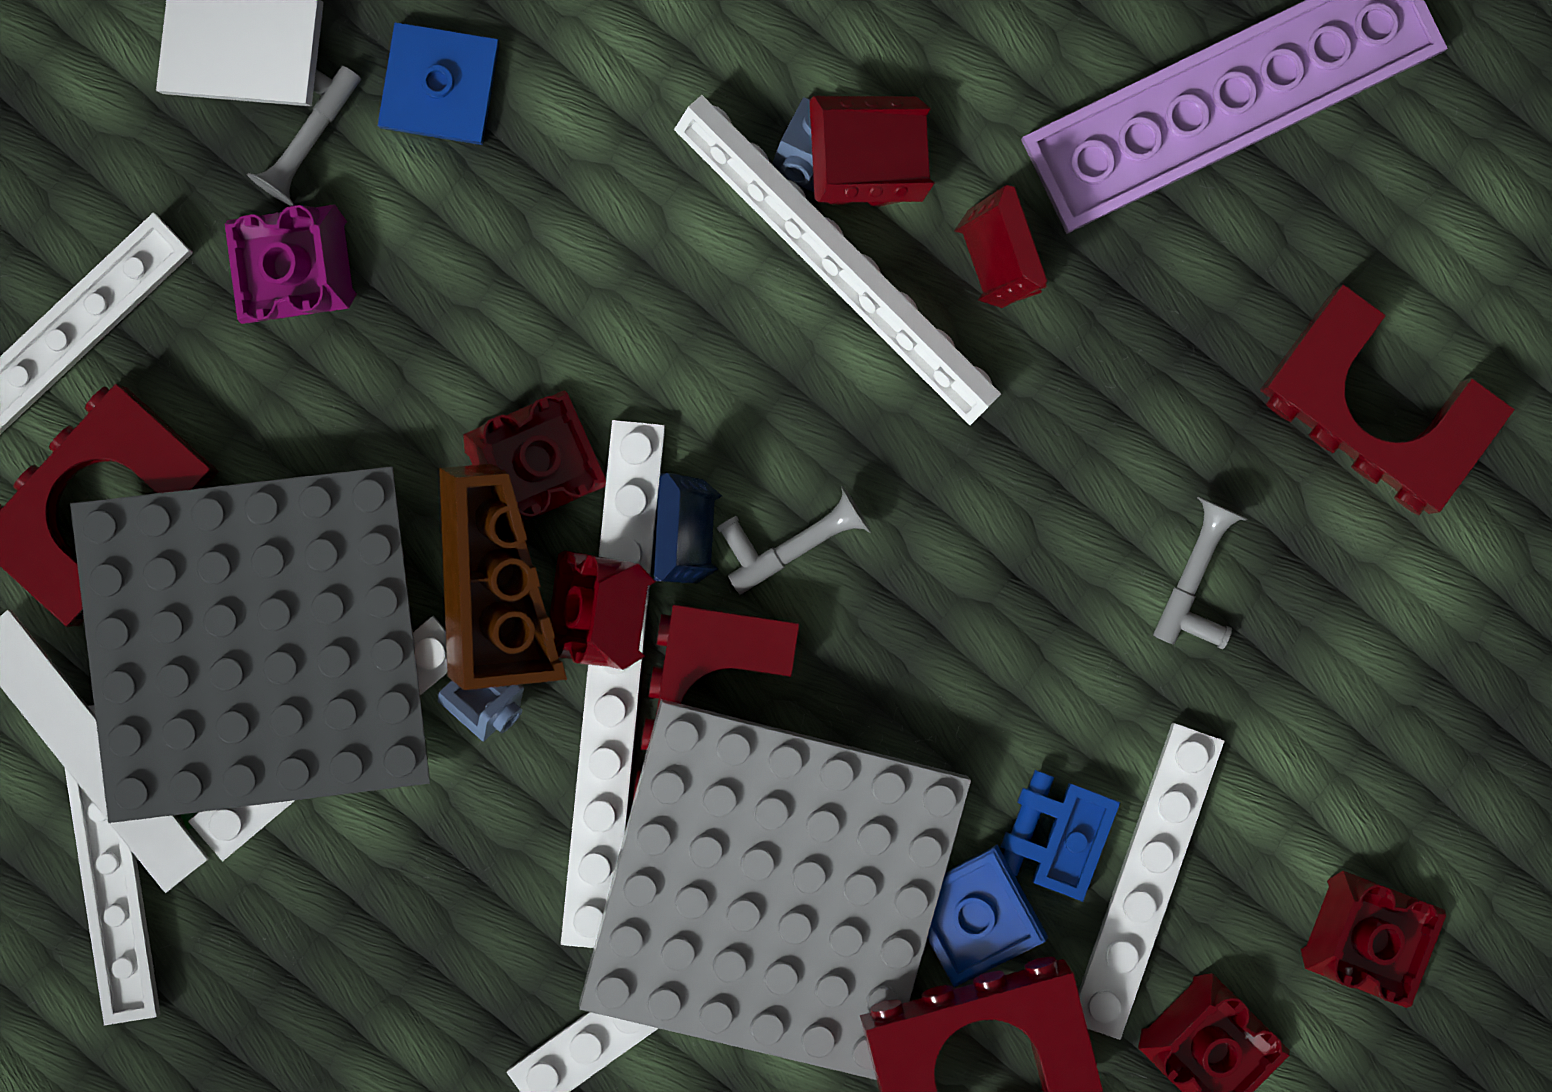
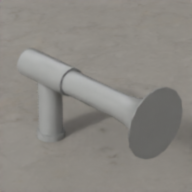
(333, 96)
(760, 567)
(1176, 613)

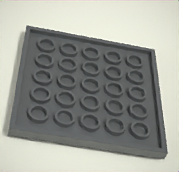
(250, 644)

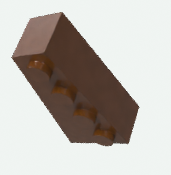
(490, 587)

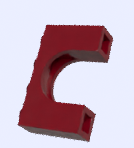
(1312, 388)
(114, 430)
(711, 641)
(1037, 1000)

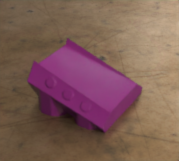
(289, 263)

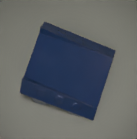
(684, 529)

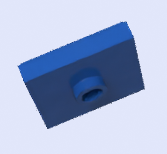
(438, 83)
(982, 917)

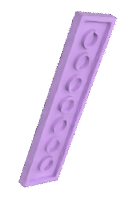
(1225, 100)

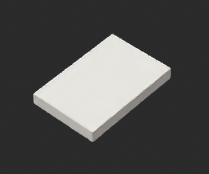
(241, 50)

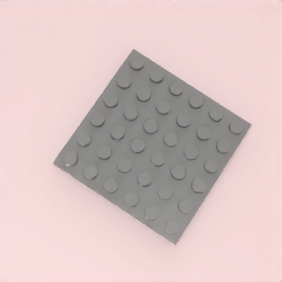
(771, 888)

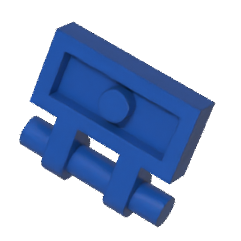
(1073, 842)

